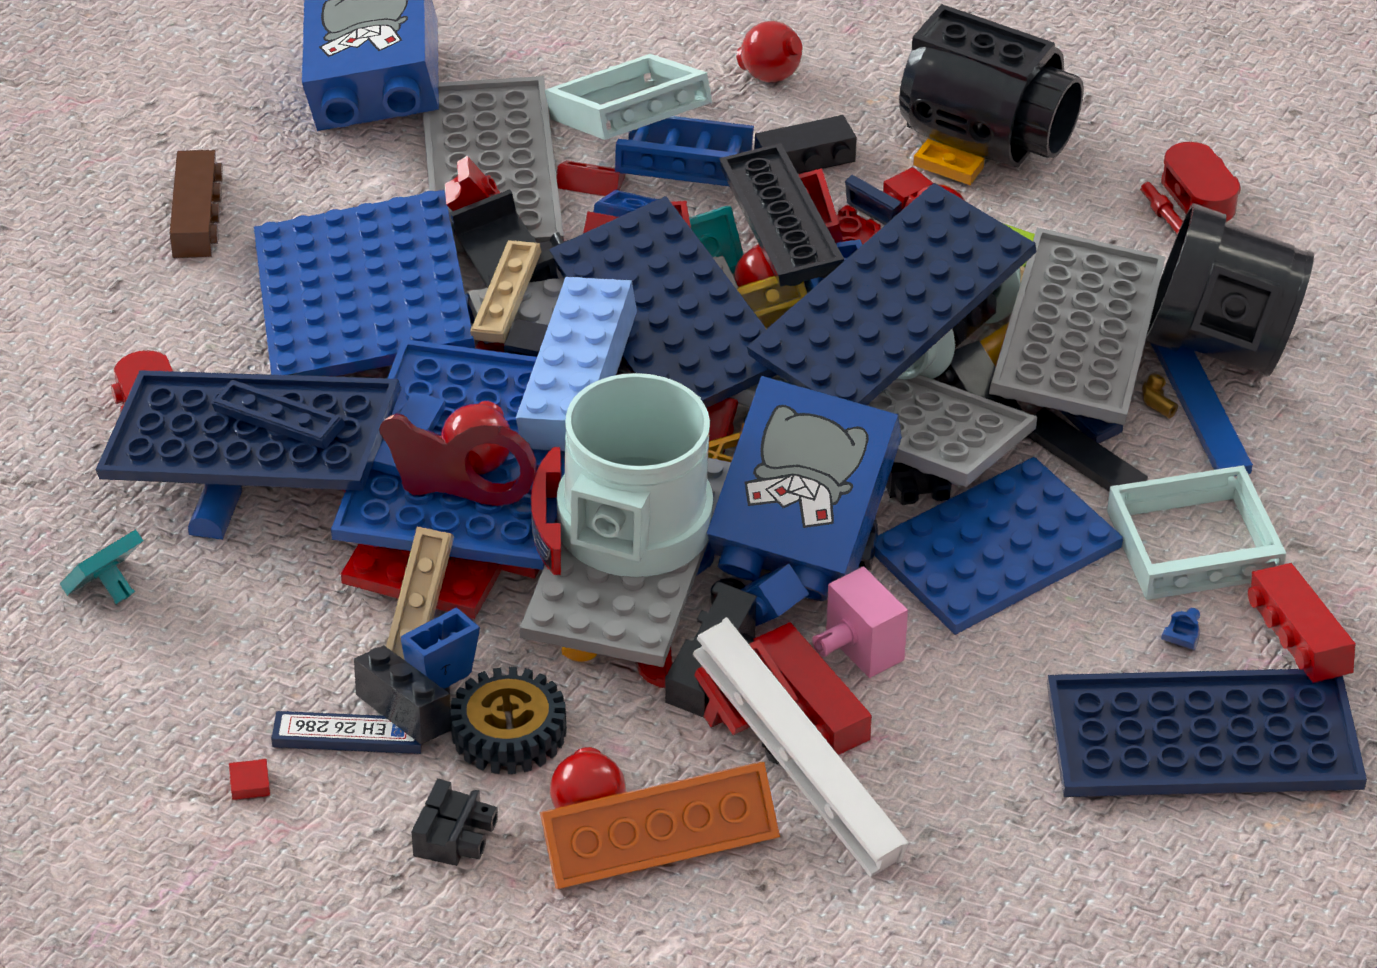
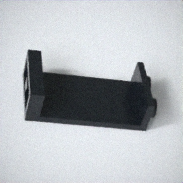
(485, 230)

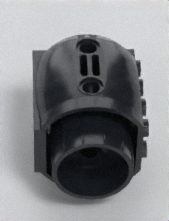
(988, 89)

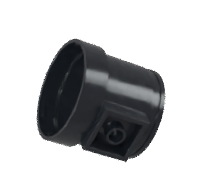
(1229, 292)

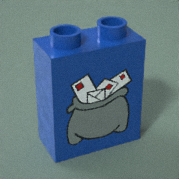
(369, 60)
(803, 486)

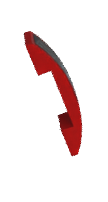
(547, 535)

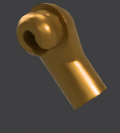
(1154, 396)

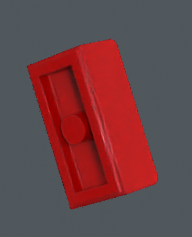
(588, 178)

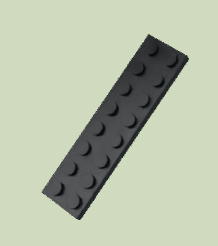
(781, 215)

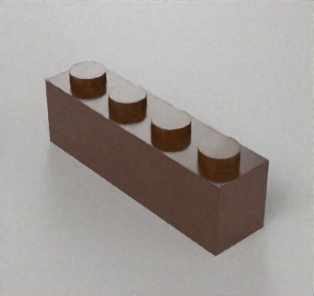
(195, 204)

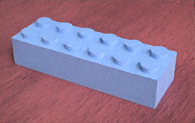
(577, 350)

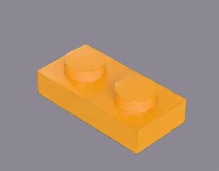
(948, 161)

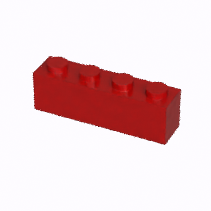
(1302, 622)
(819, 690)

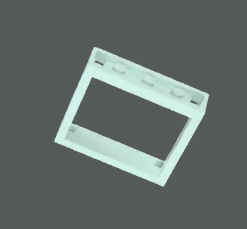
(674, 91)
(1199, 572)

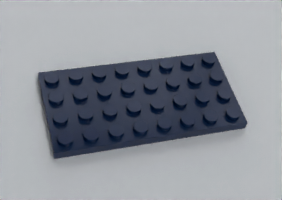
(892, 298)
(688, 312)
(177, 436)
(1203, 733)

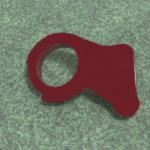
(433, 465)

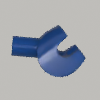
(1183, 629)

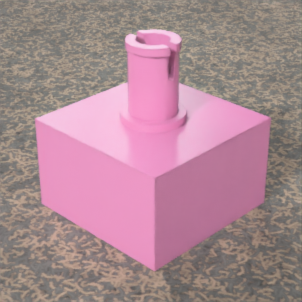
(864, 623)

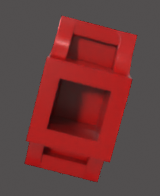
(468, 186)

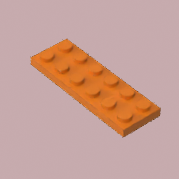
(659, 824)

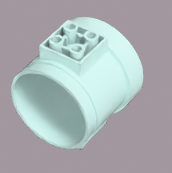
(635, 476)

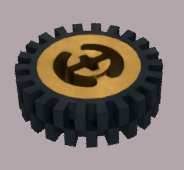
(480, 720)

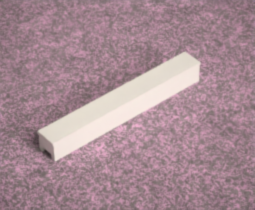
(800, 748)

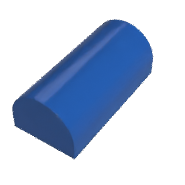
(214, 510)

